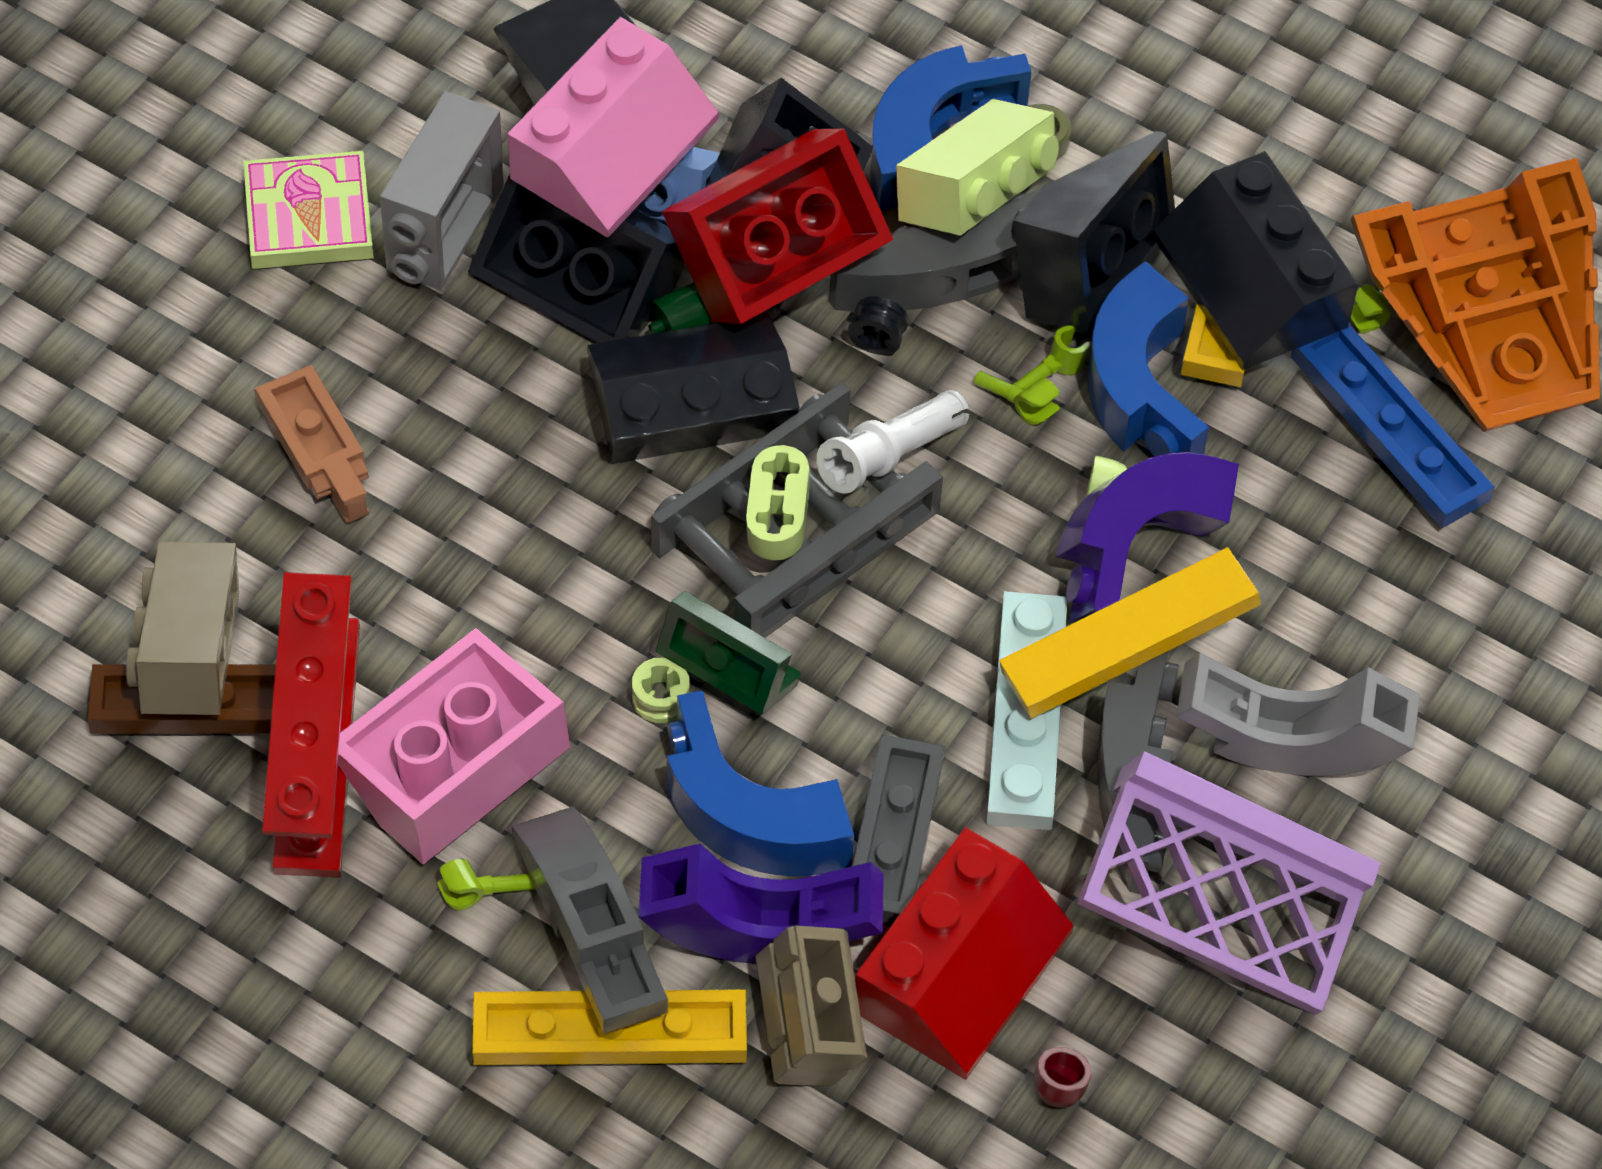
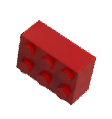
(777, 225)

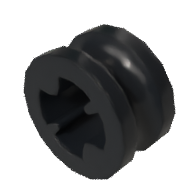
(878, 325)

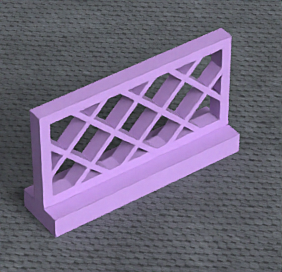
(1239, 828)

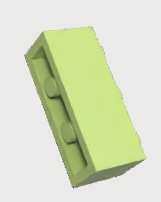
(976, 166)

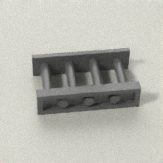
(818, 565)

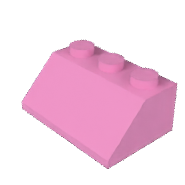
(610, 128)
(452, 744)

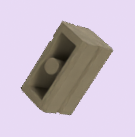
(811, 1006)

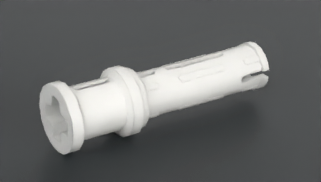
(877, 446)

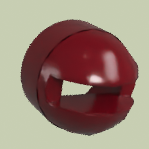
(1062, 1076)

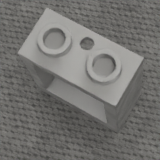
(442, 190)

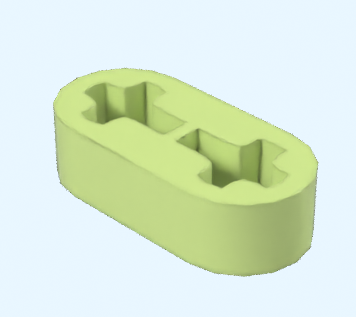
(790, 503)

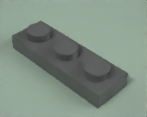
(899, 816)

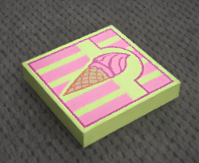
(307, 209)

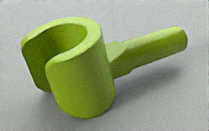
(1371, 309)
(1060, 360)
(1032, 404)
(464, 889)

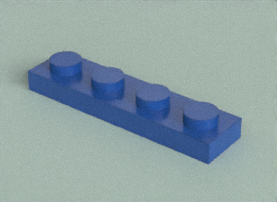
(1395, 425)

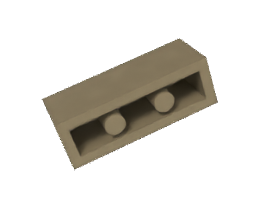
(185, 628)

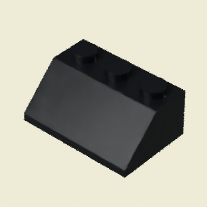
(1257, 262)
(575, 271)
(692, 388)

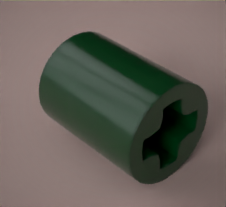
(678, 310)

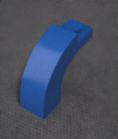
(930, 99)
(1131, 328)
(747, 823)

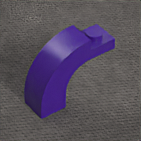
(1167, 490)
(736, 915)

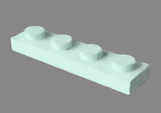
(1022, 747)

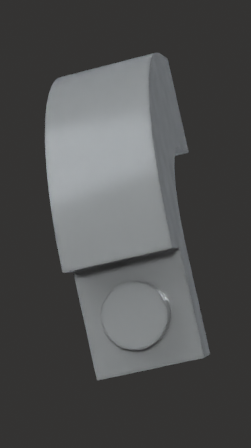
(1300, 732)

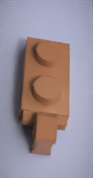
(316, 439)

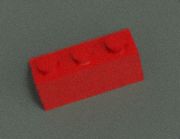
(962, 954)

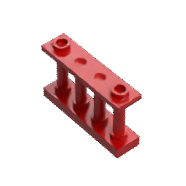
(309, 712)

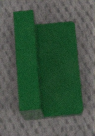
(726, 653)

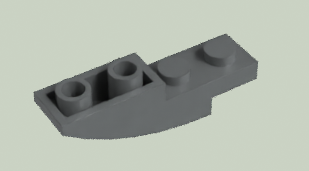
(934, 266)
(1126, 732)
(592, 917)

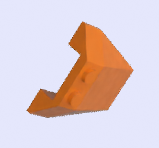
(1498, 291)

